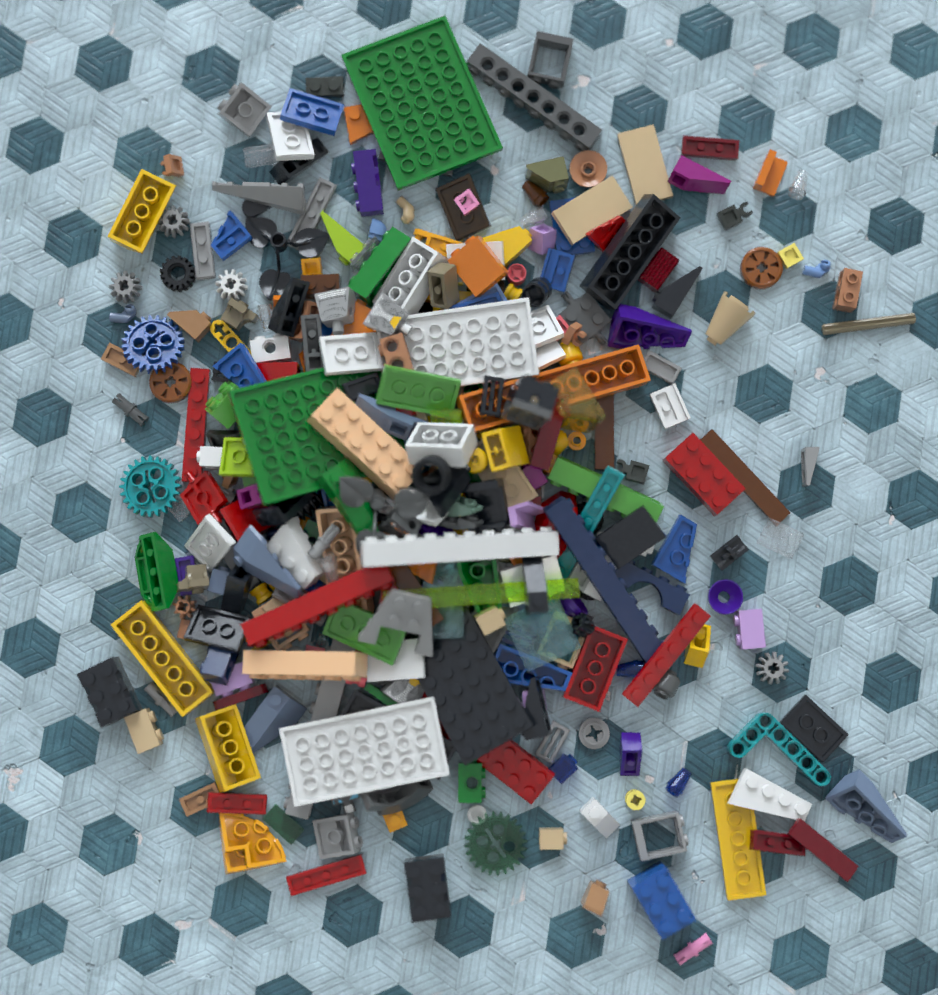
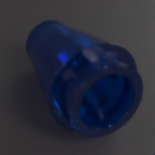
(630, 668)
(678, 782)

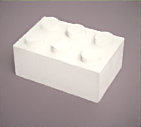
(449, 441)

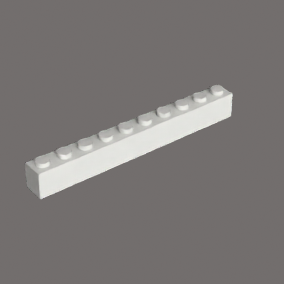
(458, 547)

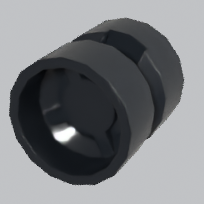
(538, 291)

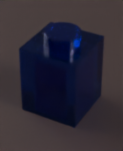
(564, 767)

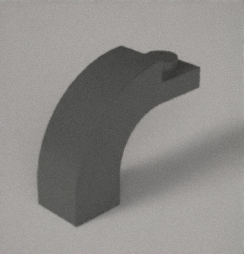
(397, 797)

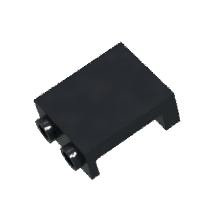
(493, 499)
(281, 511)

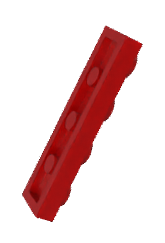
(326, 874)

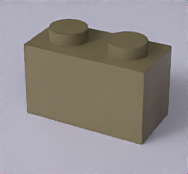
(443, 285)

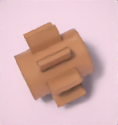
(180, 605)

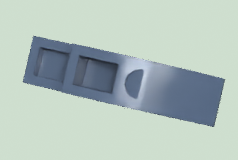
(387, 417)

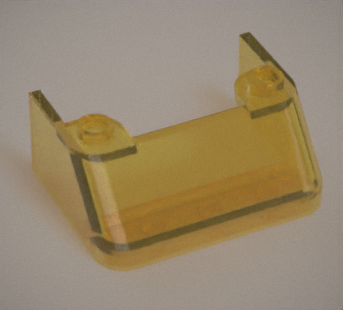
(577, 403)

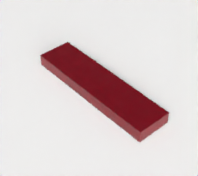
(546, 441)
(822, 849)

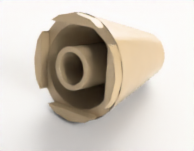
(727, 319)

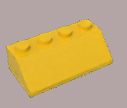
(141, 212)
(227, 748)

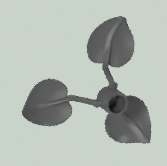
(356, 491)

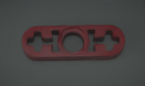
(240, 696)

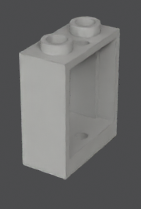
(640, 842)

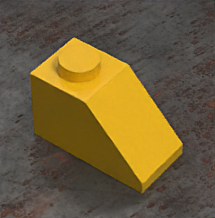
(698, 648)

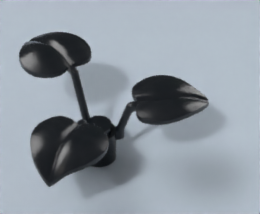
(264, 230)

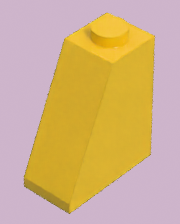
(515, 242)

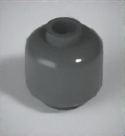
(667, 685)

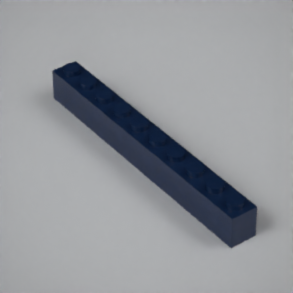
(603, 577)

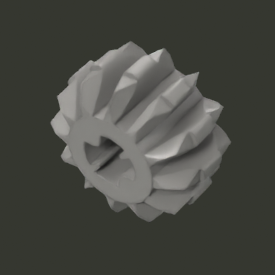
(173, 214)
(123, 294)
(768, 662)

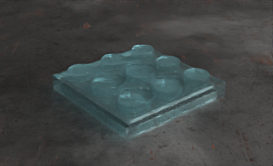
(542, 636)

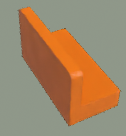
(770, 174)

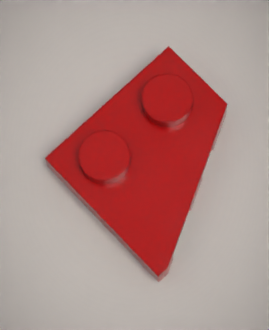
(604, 233)

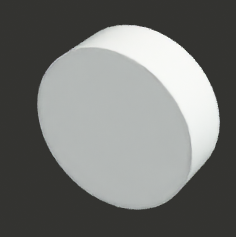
(474, 811)

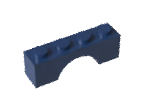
(671, 597)

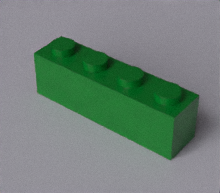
(378, 266)

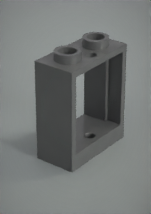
(555, 42)

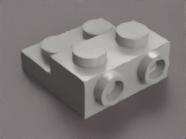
(243, 109)
(337, 835)

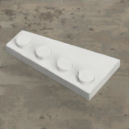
(764, 796)

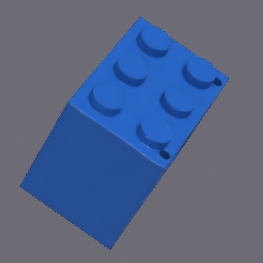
(661, 900)

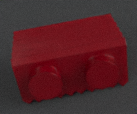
(658, 270)

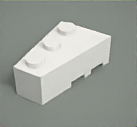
(291, 548)

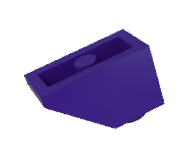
(630, 753)

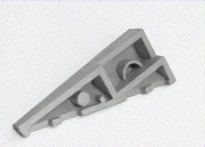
(273, 195)

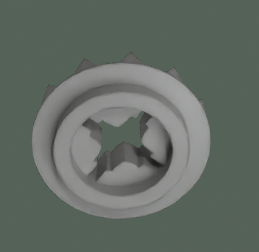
(602, 737)

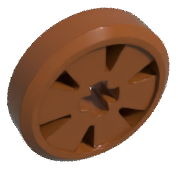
(769, 276)
(177, 391)

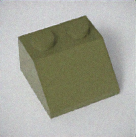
(548, 174)

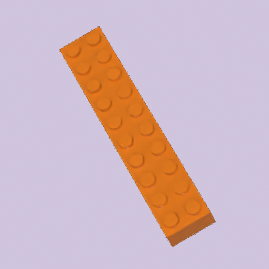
(603, 375)

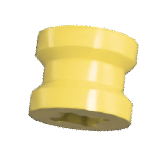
(632, 798)

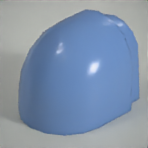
(377, 229)

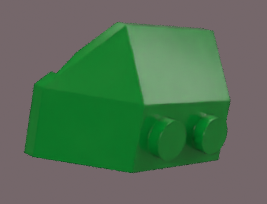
(156, 571)

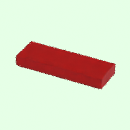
(236, 803)

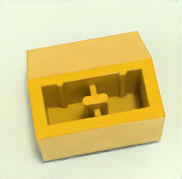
(505, 448)

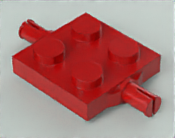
(203, 496)

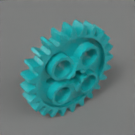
(134, 492)

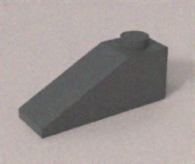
(311, 332)

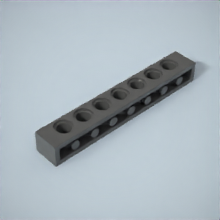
(484, 56)

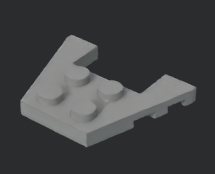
(405, 613)

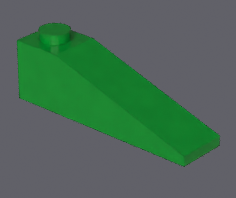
(357, 517)
(479, 572)

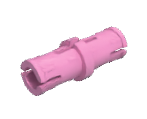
(693, 949)

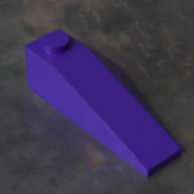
(635, 326)

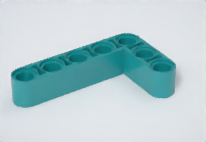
(782, 744)

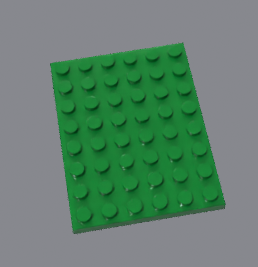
(421, 102)
(278, 440)

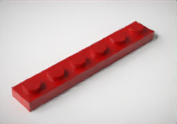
(196, 420)
(666, 654)

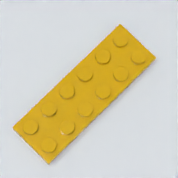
(740, 866)

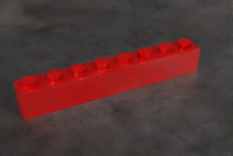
(317, 604)

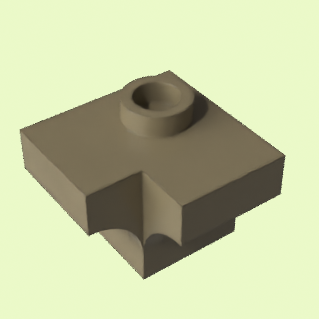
(238, 314)
(195, 579)

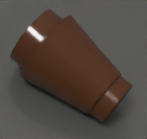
(535, 193)

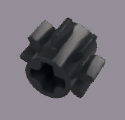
(583, 625)

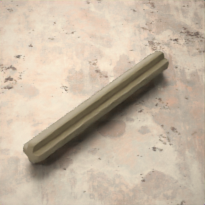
(871, 323)

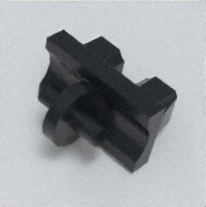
(729, 552)

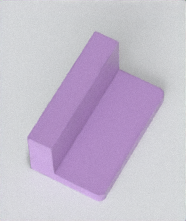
(522, 515)

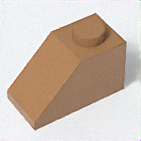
(192, 322)
(595, 897)

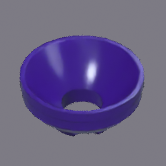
(735, 596)
(573, 606)

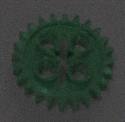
(481, 852)

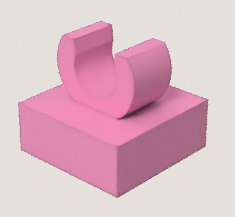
(471, 202)

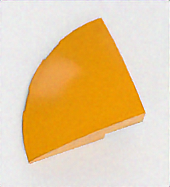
(247, 844)

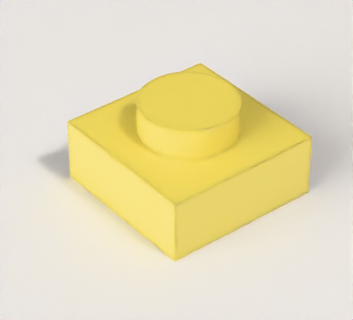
(790, 256)

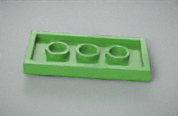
(416, 390)
(351, 621)

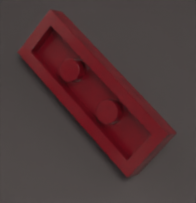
(710, 148)
(775, 843)

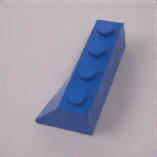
(514, 669)

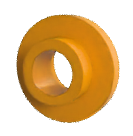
(572, 445)

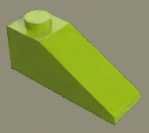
(343, 241)

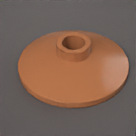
(591, 160)

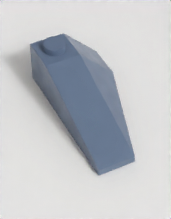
(257, 560)
(274, 712)
(861, 799)

